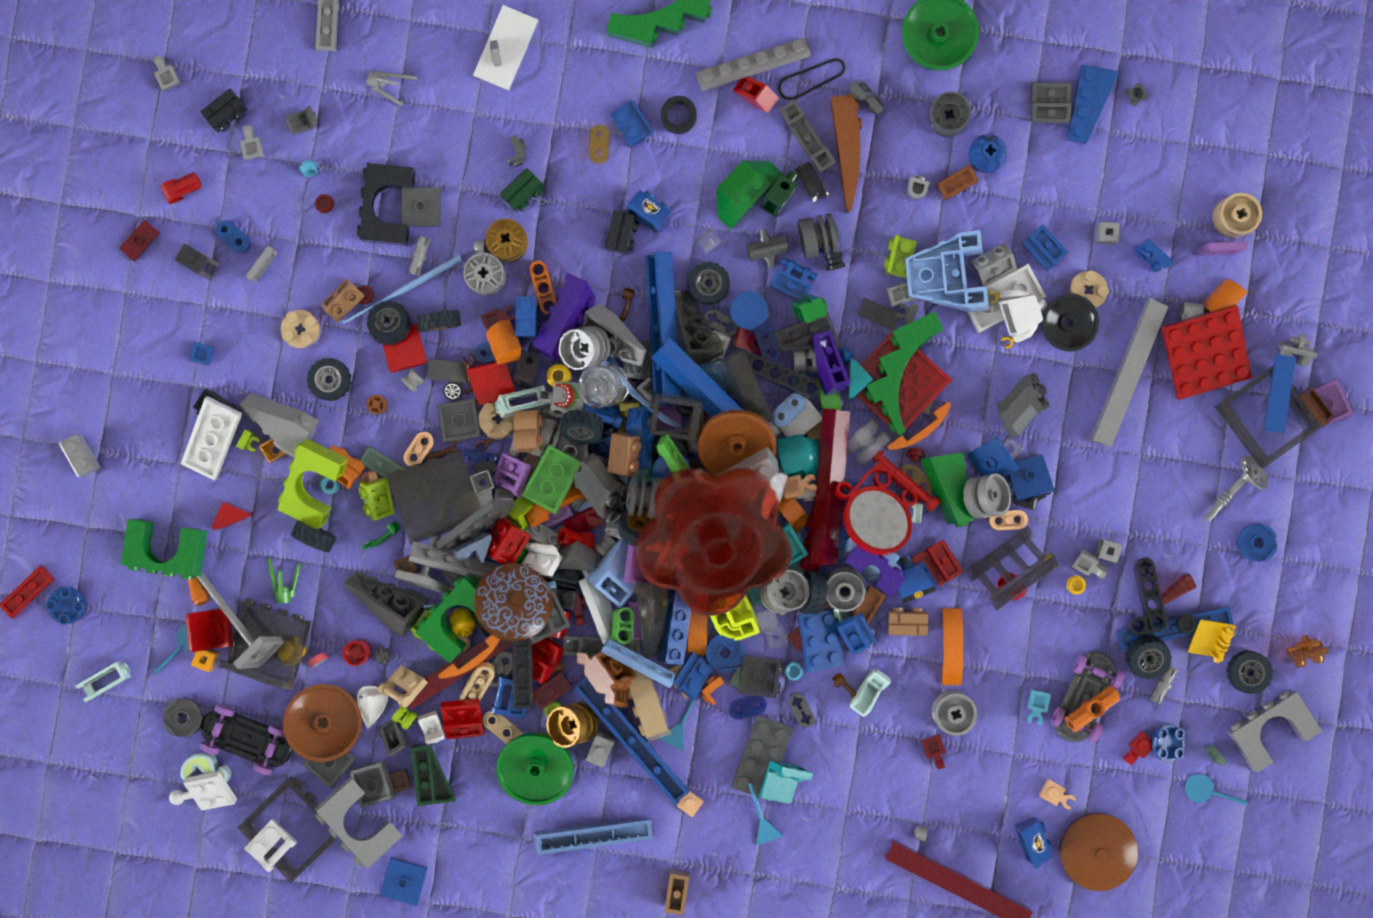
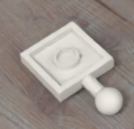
(207, 790)

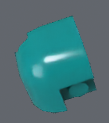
(799, 455)

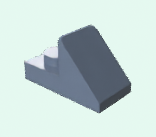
(478, 545)

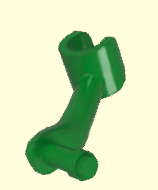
(392, 529)

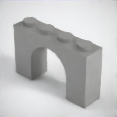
(1247, 732)
(365, 849)

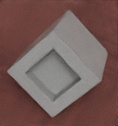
(646, 390)

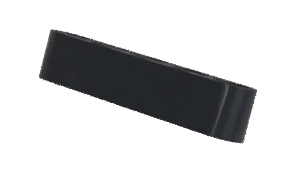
(785, 373)

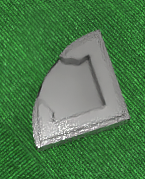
(495, 53)

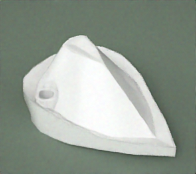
(371, 704)

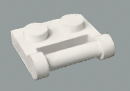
(266, 840)

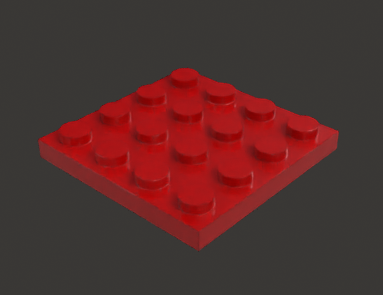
(1206, 352)
(918, 386)

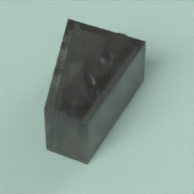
(800, 334)

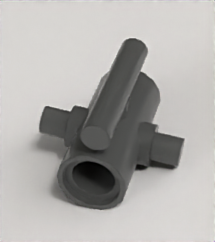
(767, 248)

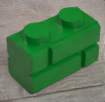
(809, 308)

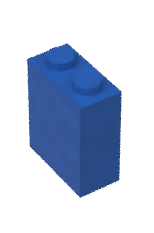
(527, 318)

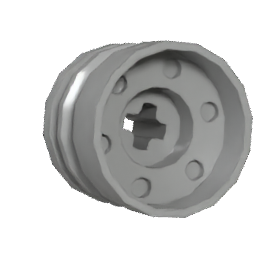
(493, 282)
(584, 347)
(795, 592)

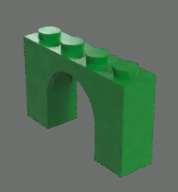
(139, 554)
(435, 629)

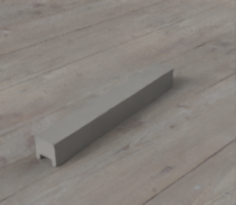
(1128, 373)

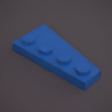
(1090, 97)

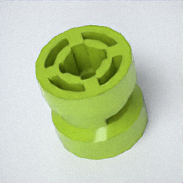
(407, 720)

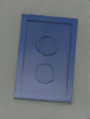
(820, 641)

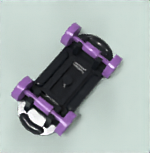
(245, 738)

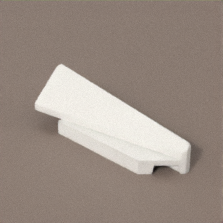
(598, 605)

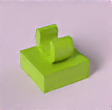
(246, 440)

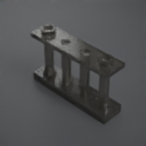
(1018, 584)

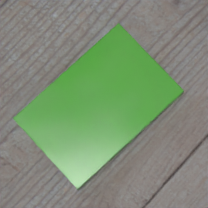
(552, 479)

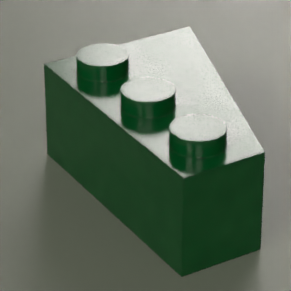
(429, 777)

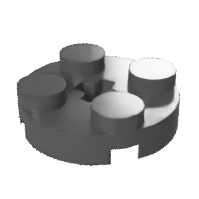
(194, 717)

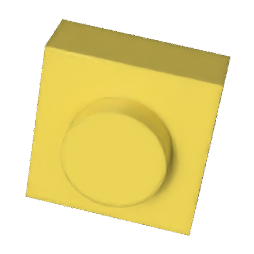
(624, 408)

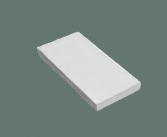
(513, 33)
(1019, 279)
(211, 438)

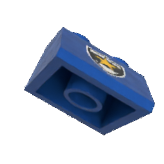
(649, 210)
(1033, 841)

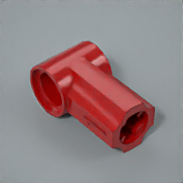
(175, 190)
(569, 536)

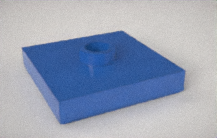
(993, 459)
(1031, 478)
(403, 881)

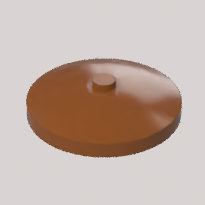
(733, 438)
(322, 723)
(1098, 851)

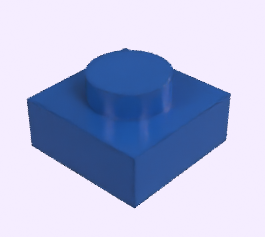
(202, 353)

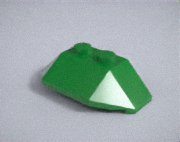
(744, 189)

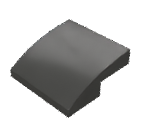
(1050, 102)
(555, 624)

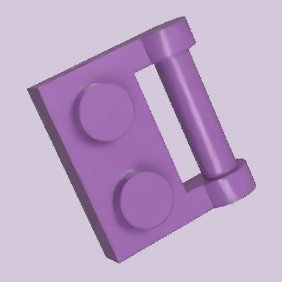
(515, 469)

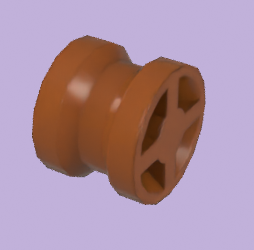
(374, 402)

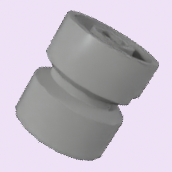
(800, 361)

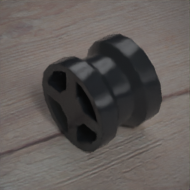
(834, 261)

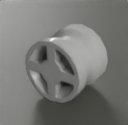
(413, 380)

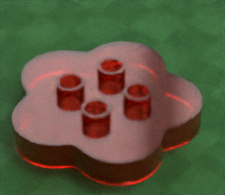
(713, 537)

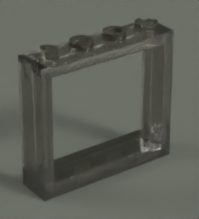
(1246, 438)
(251, 831)

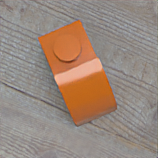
(793, 513)

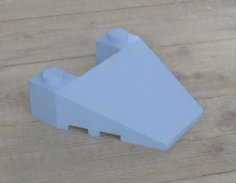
(940, 274)

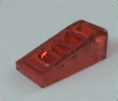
(1179, 588)

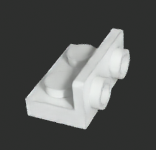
(542, 558)

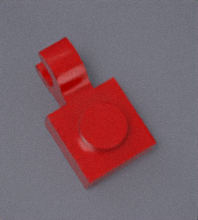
(1140, 746)

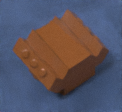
(608, 677)

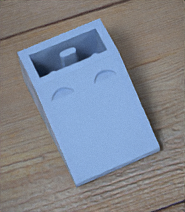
(610, 575)

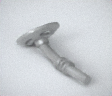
(1248, 475)

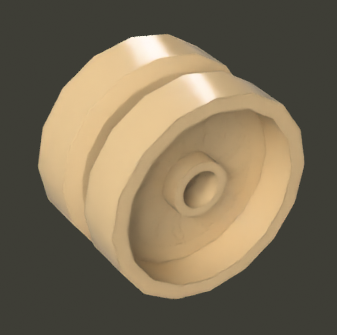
(1237, 215)

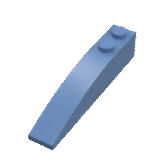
(591, 835)

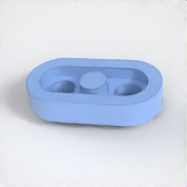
(789, 410)

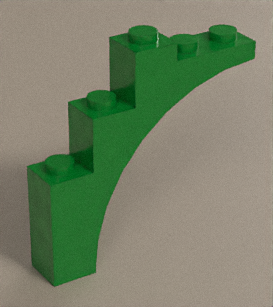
(642, 28)
(886, 390)

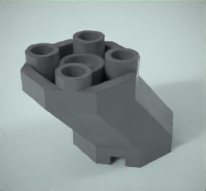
(1022, 404)
(601, 488)

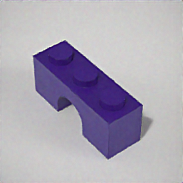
(889, 579)

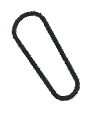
(808, 69)

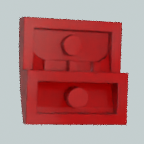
(407, 353)
(490, 381)
(939, 562)
(545, 659)
(462, 718)

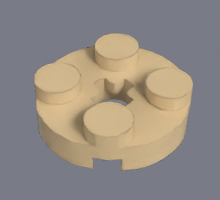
(1093, 279)
(291, 335)
(489, 426)

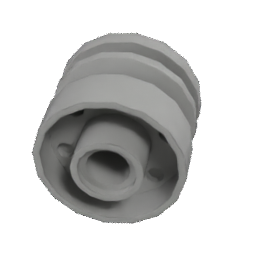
(848, 599)

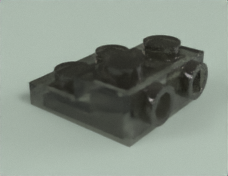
(760, 676)

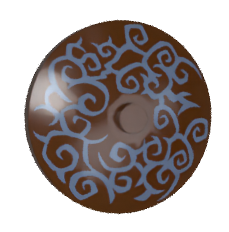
(513, 602)

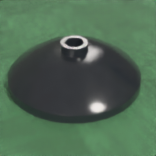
(1082, 326)

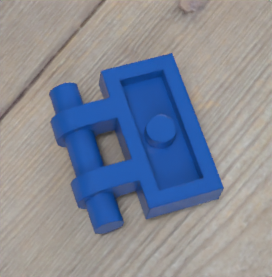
(789, 284)

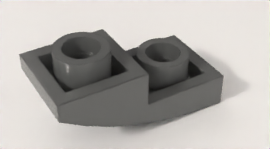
(446, 371)

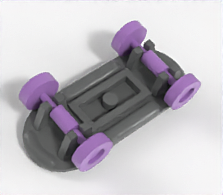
(1091, 676)

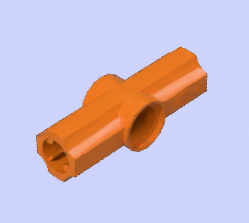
(1101, 703)

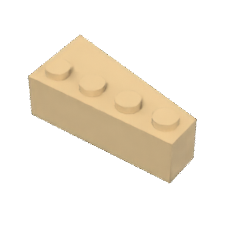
(648, 707)

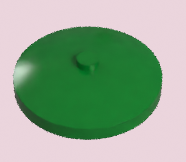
(940, 33)
(534, 769)

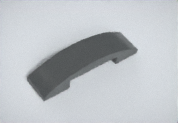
(806, 136)
(591, 645)

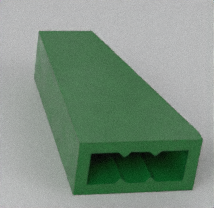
(948, 479)

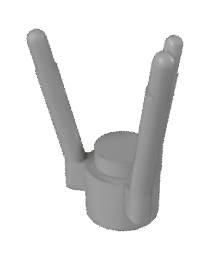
(378, 80)

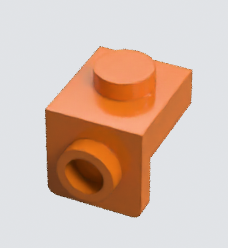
(711, 684)

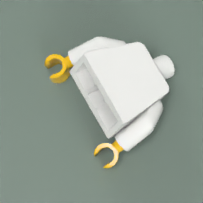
(1020, 313)

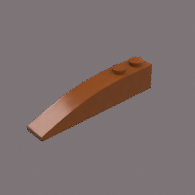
(847, 139)

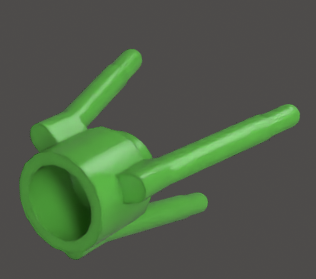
(282, 593)

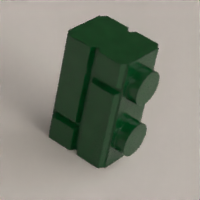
(522, 190)

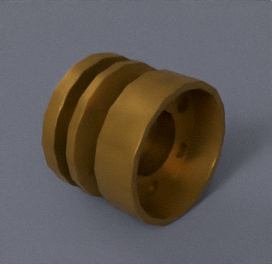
(509, 251)
(572, 724)

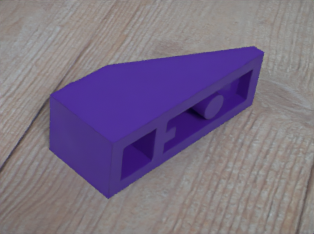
(829, 364)

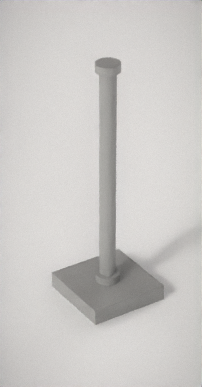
(422, 579)
(259, 649)

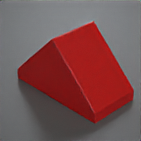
(229, 514)

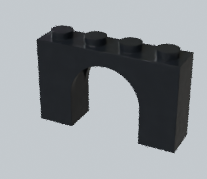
(378, 178)

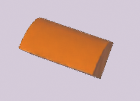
(1225, 295)
(503, 342)

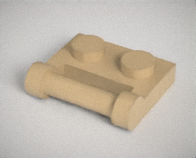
(405, 680)

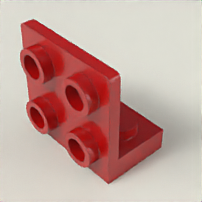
(506, 541)

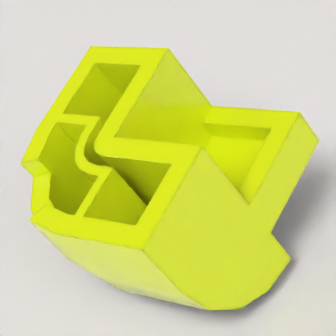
(738, 622)

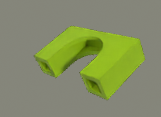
(295, 499)

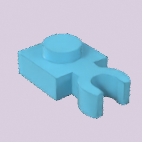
(1039, 703)

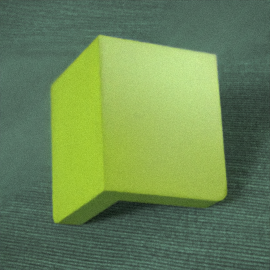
(517, 514)

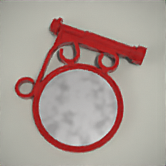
(876, 516)

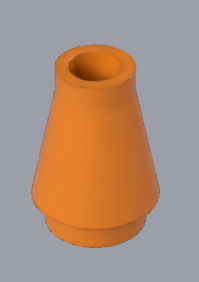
(198, 593)

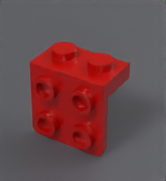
(208, 630)

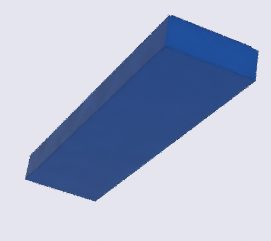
(1279, 393)

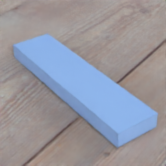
(638, 663)

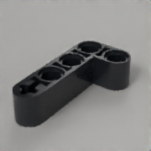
(1146, 595)

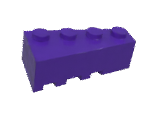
(565, 315)

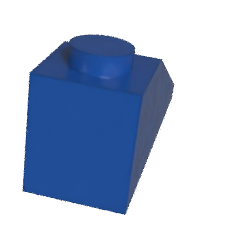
(637, 425)

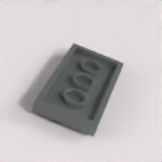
(476, 523)
(765, 743)

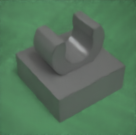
(909, 313)

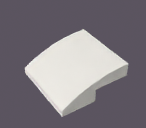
(803, 422)

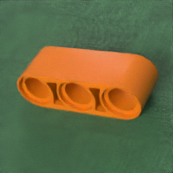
(538, 280)

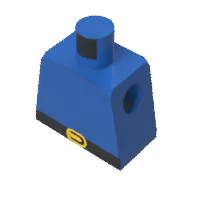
(918, 580)

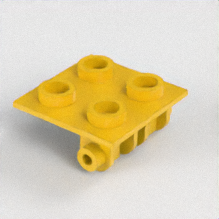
(1212, 639)

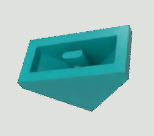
(858, 379)

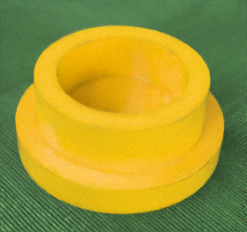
(1076, 584)

